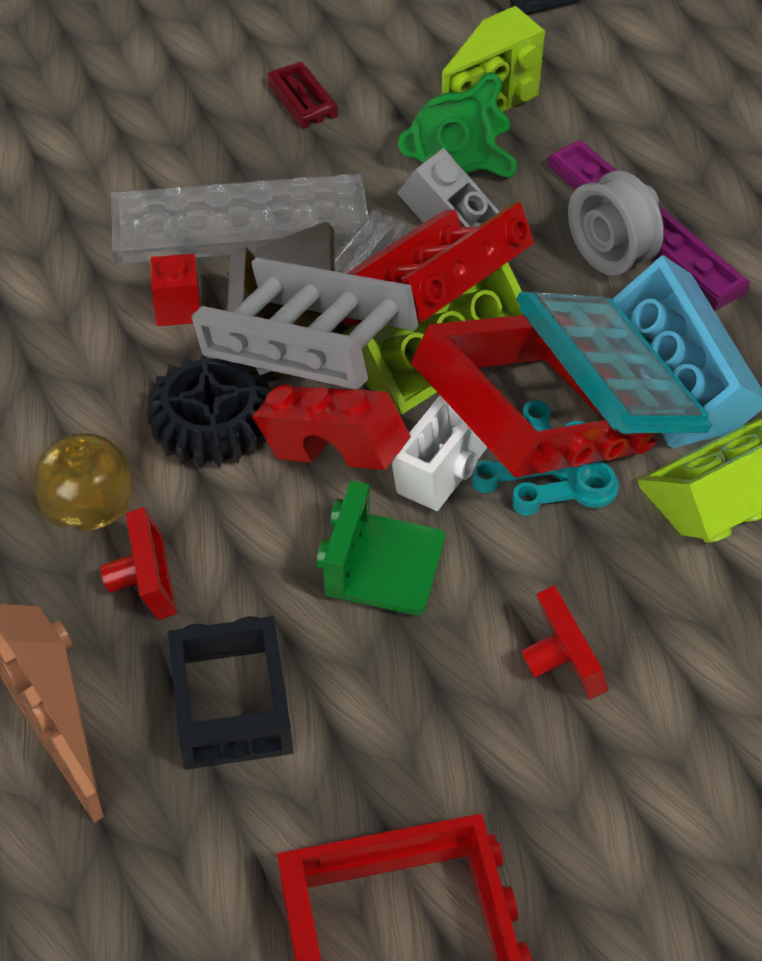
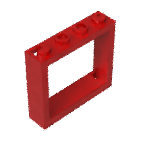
(450, 364)
(398, 851)

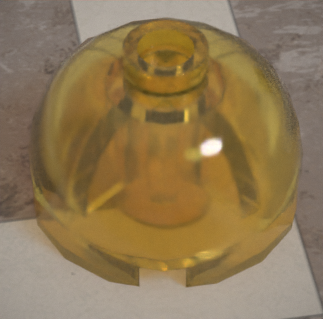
(83, 481)

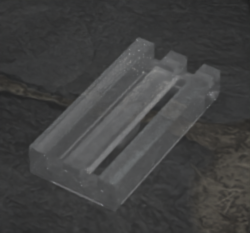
(365, 238)

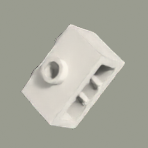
(436, 457)

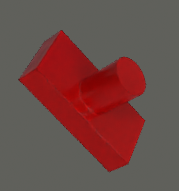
(144, 567)
(564, 646)

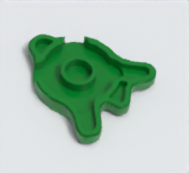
(463, 126)

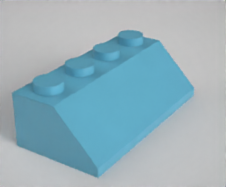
(694, 344)

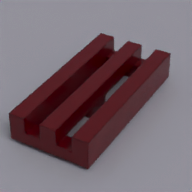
(295, 96)

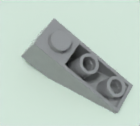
(445, 186)

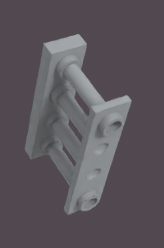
(310, 350)

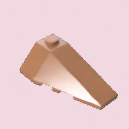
(44, 687)

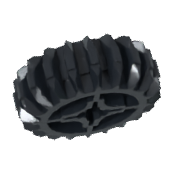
(181, 410)

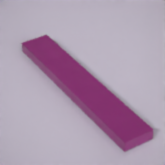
(716, 278)

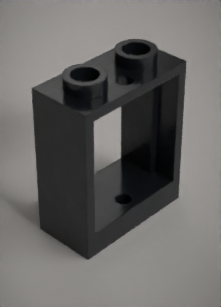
(232, 737)

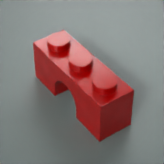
(357, 422)

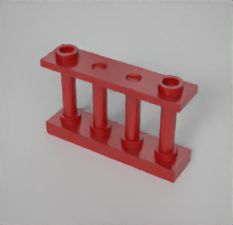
(446, 259)

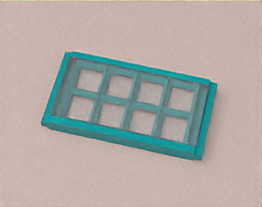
(613, 364)

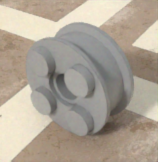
(616, 222)

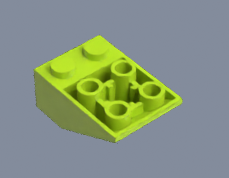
(502, 45)

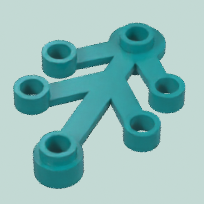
(575, 482)

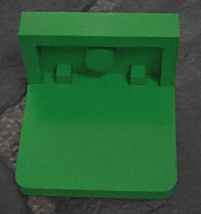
(378, 557)

